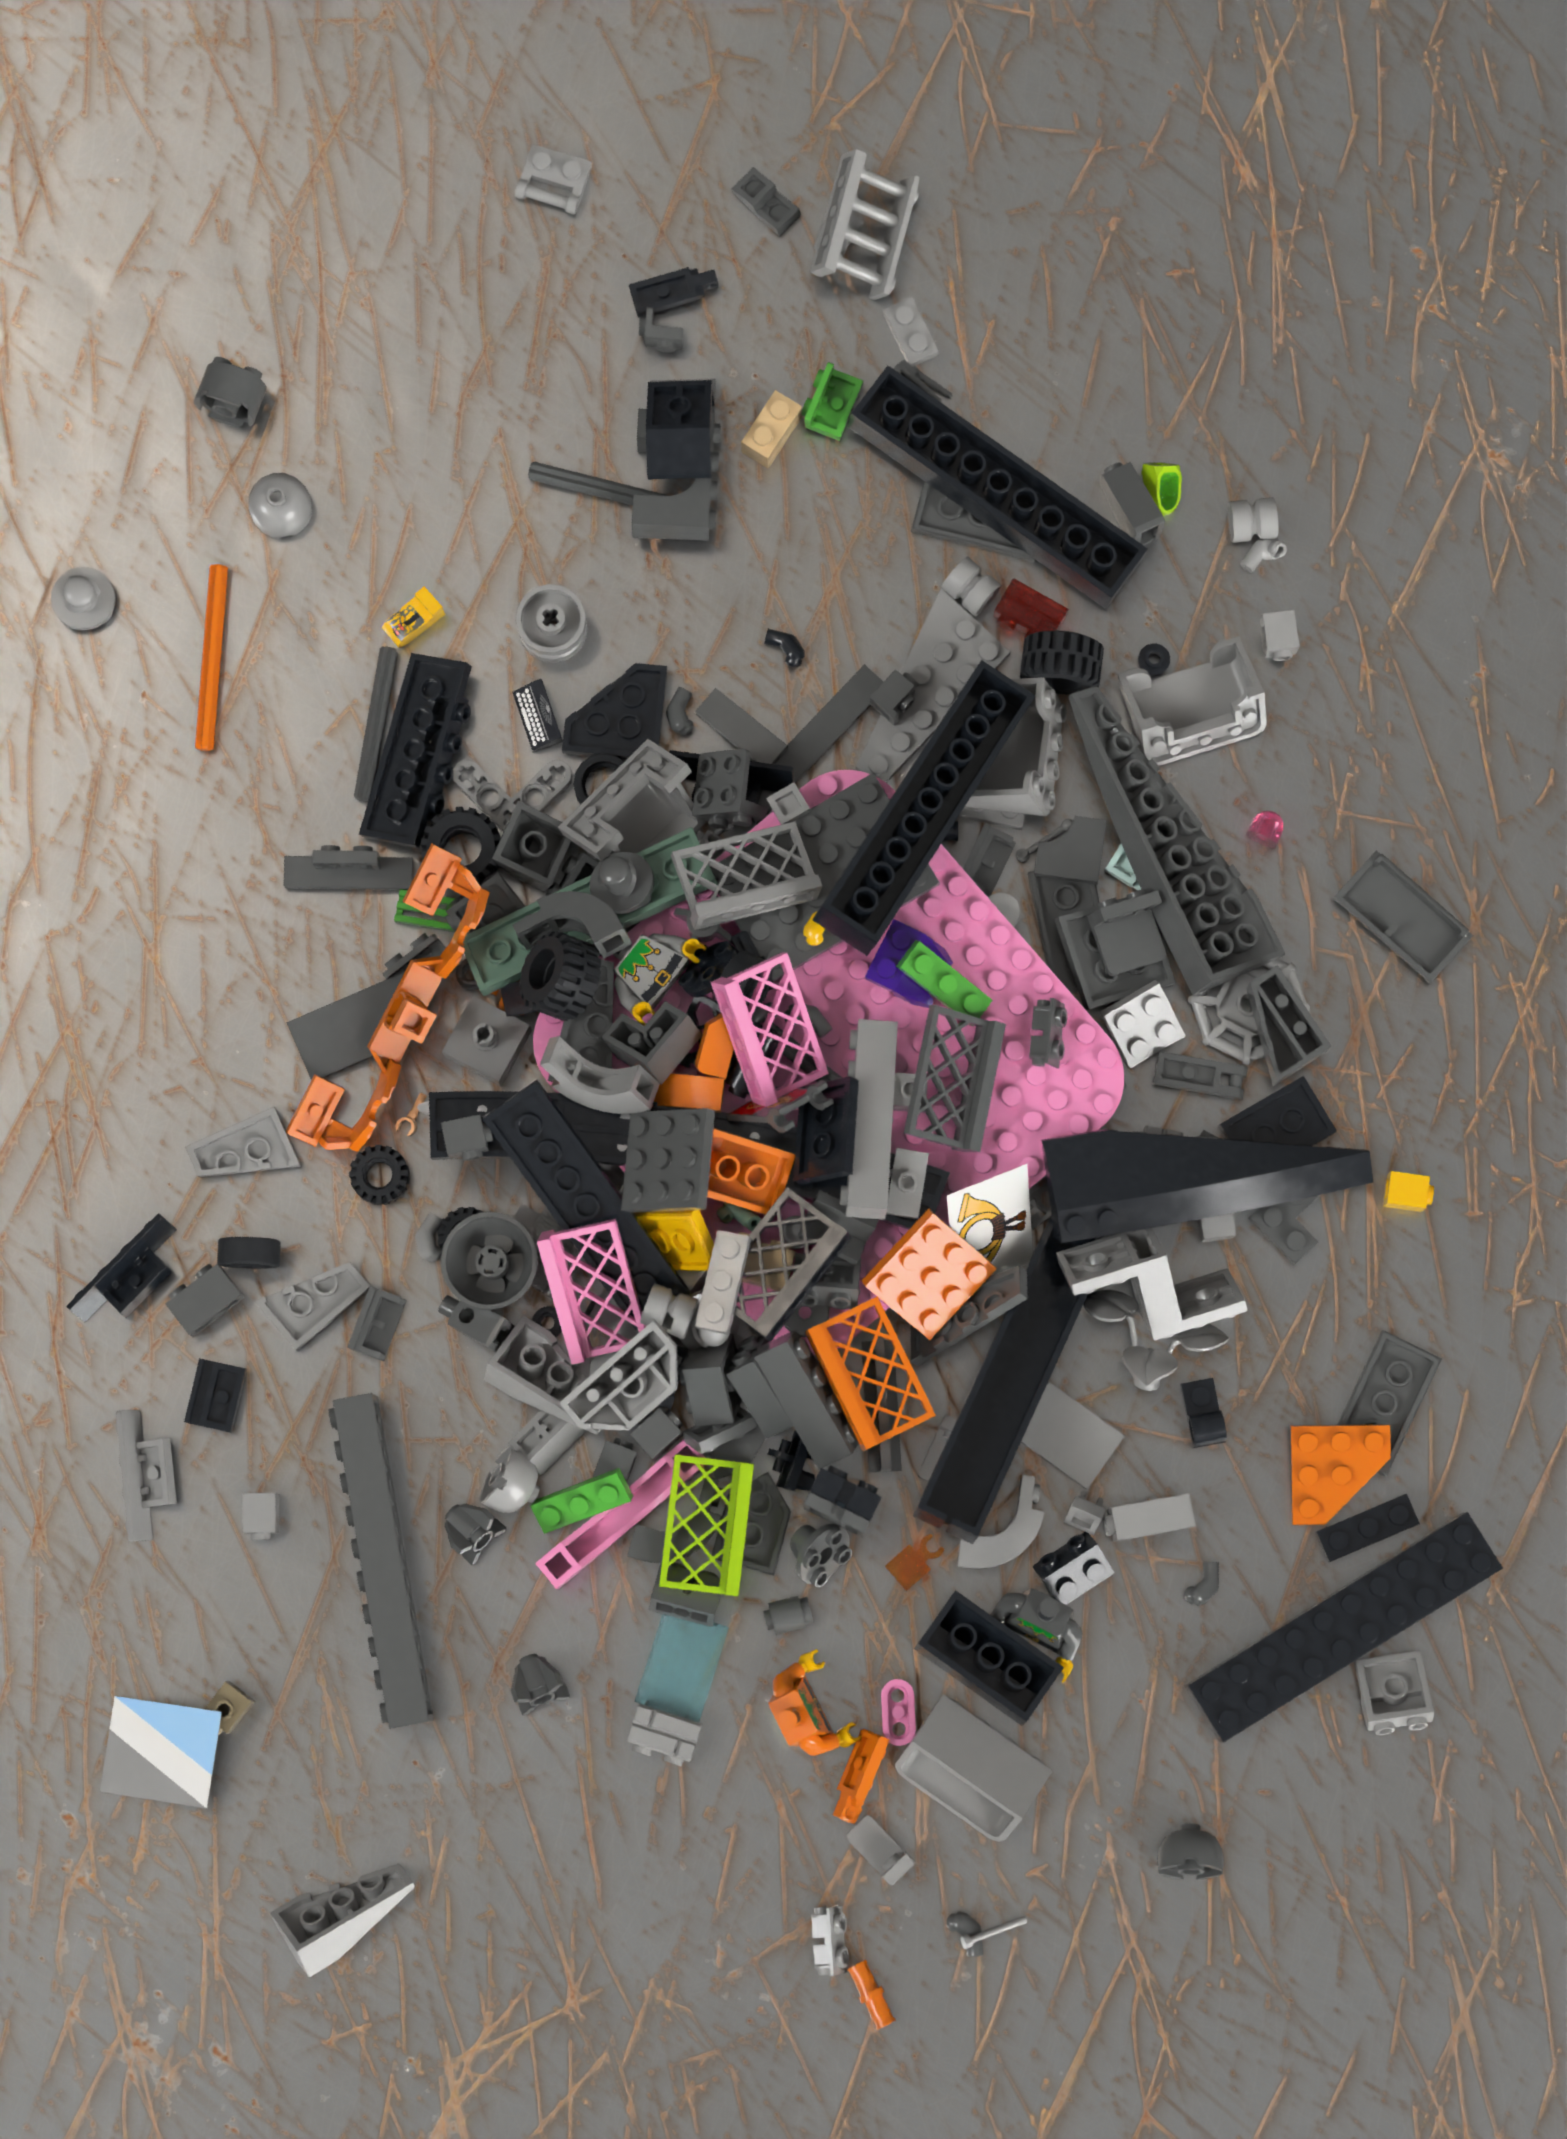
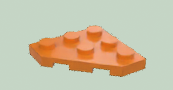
(1332, 1466)

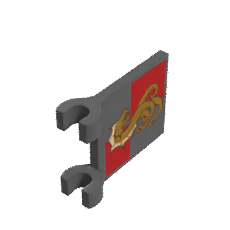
(775, 1113)

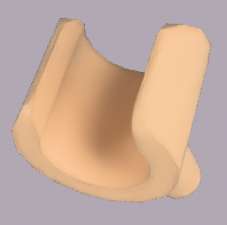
(412, 1115)

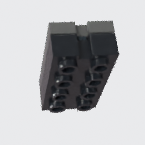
(842, 1501)

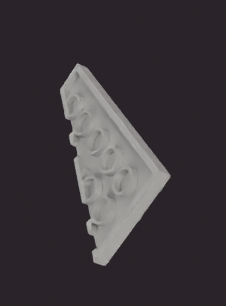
(941, 663)

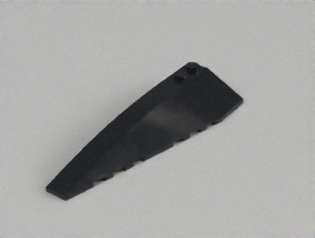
(1142, 1180)

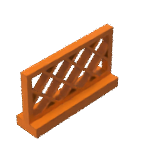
(844, 1387)

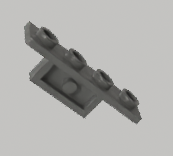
(347, 870)

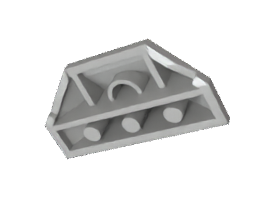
(627, 1383)

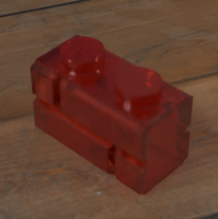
(1028, 610)

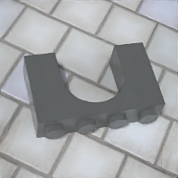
(681, 515)

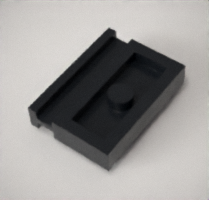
(215, 1395)

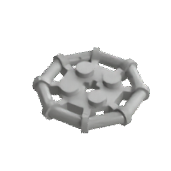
(1233, 1016)

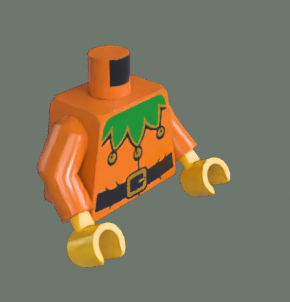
(800, 1713)

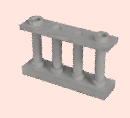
(837, 226)

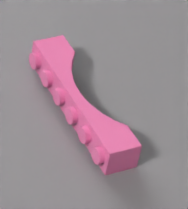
(608, 1526)

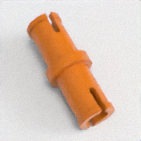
(871, 1995)

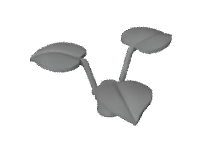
(1146, 1364)

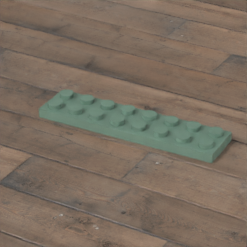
(499, 955)

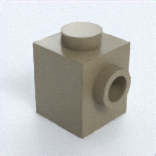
(232, 1704)

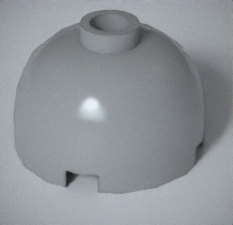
(280, 505)
(511, 1482)

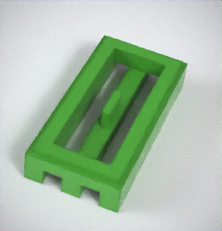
(400, 918)

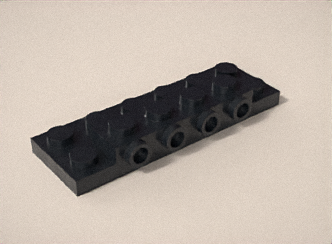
(418, 751)

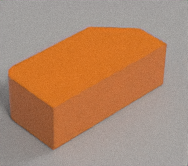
(715, 1048)

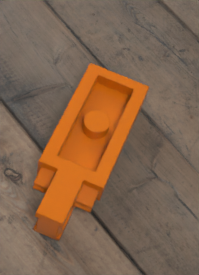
(859, 1775)

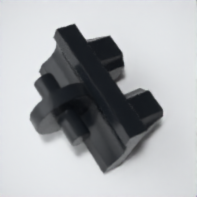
(790, 1462)

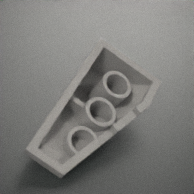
(535, 1369)
(330, 1923)

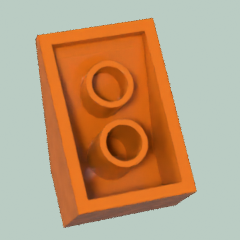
(747, 1171)

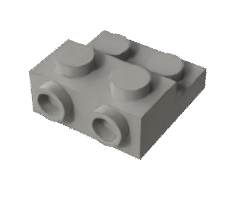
(1394, 1692)

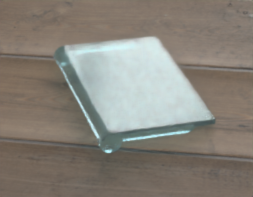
(681, 1666)

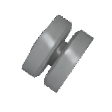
(546, 605)

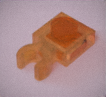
(910, 1564)

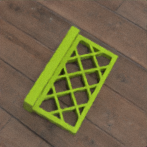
(735, 1526)

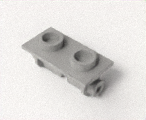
(833, 1955)

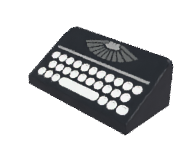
(537, 715)

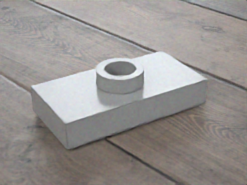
(907, 1183)

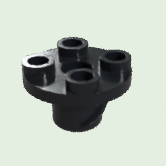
(699, 975)

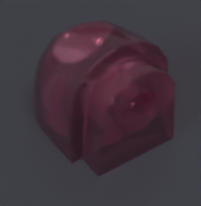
(1266, 828)

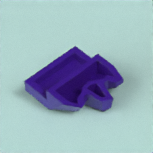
(892, 949)

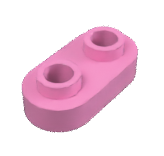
(898, 1712)

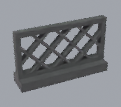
(974, 1085)
(887, 1454)

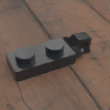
(671, 289)

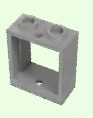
(1149, 1518)

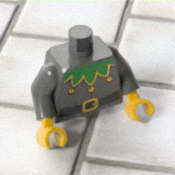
(1043, 1622)

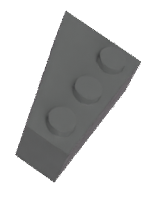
(1284, 1025)

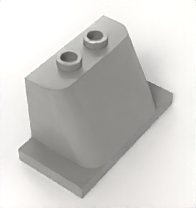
(634, 805)

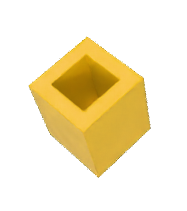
(1408, 1191)

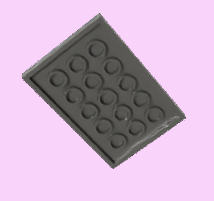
(831, 839)

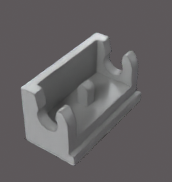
(545, 1439)

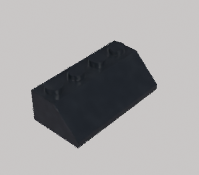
(989, 1658)

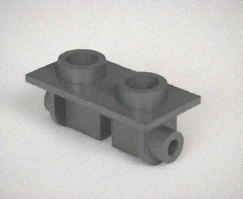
(1049, 1018)

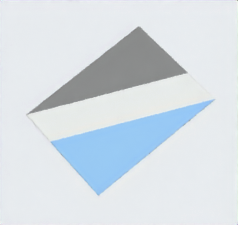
(160, 1752)

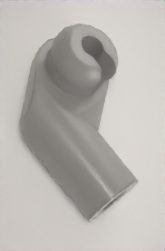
(1263, 550)
(425, 1238)

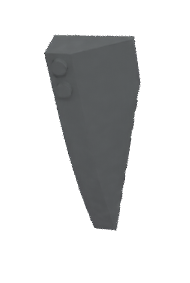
(1205, 909)

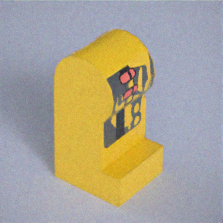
(413, 618)

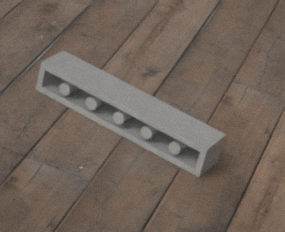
(875, 1069)

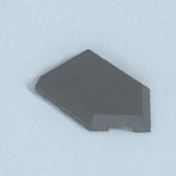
(765, 1526)

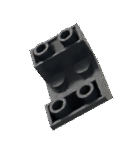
(679, 428)

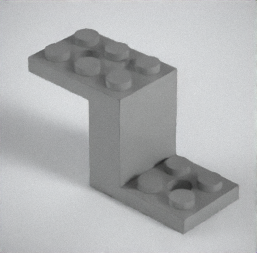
(1163, 1306)

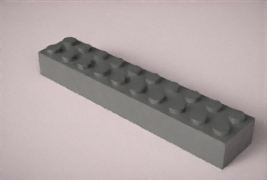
(382, 1561)

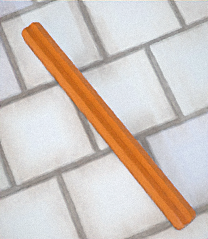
(211, 657)

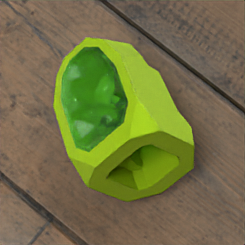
(1163, 484)

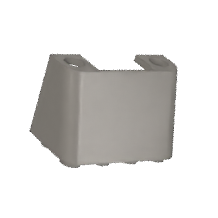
(1027, 764)

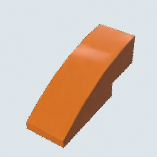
(691, 1092)

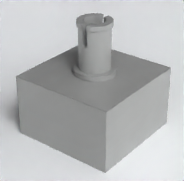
(486, 1040)

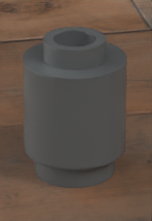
(788, 1615)

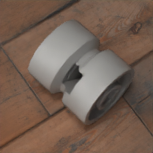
(1253, 519)
(973, 588)
(669, 1310)

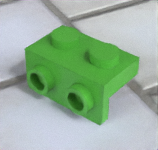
(832, 402)

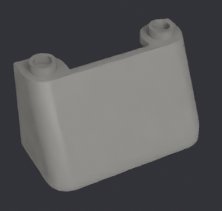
(1196, 706)

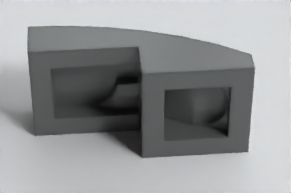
(765, 201)

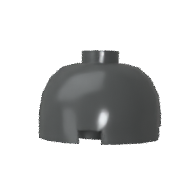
(1190, 1853)

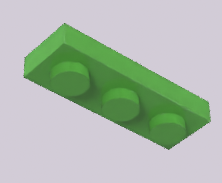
(943, 981)
(581, 1500)

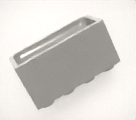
(972, 1770)

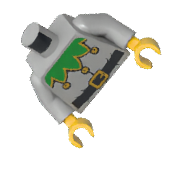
(650, 970)

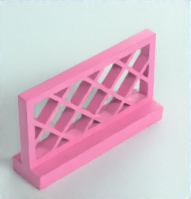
(745, 1039)
(564, 1289)

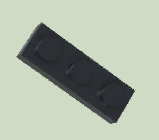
(1367, 1528)

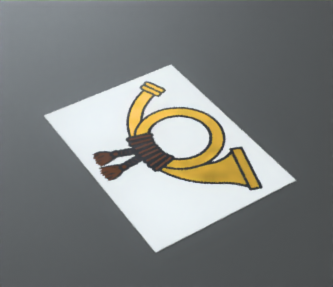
(996, 1218)

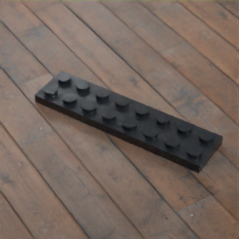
(578, 1189)

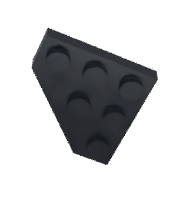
(619, 715)

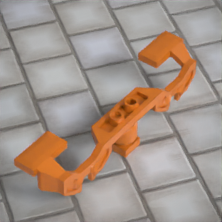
(406, 1013)

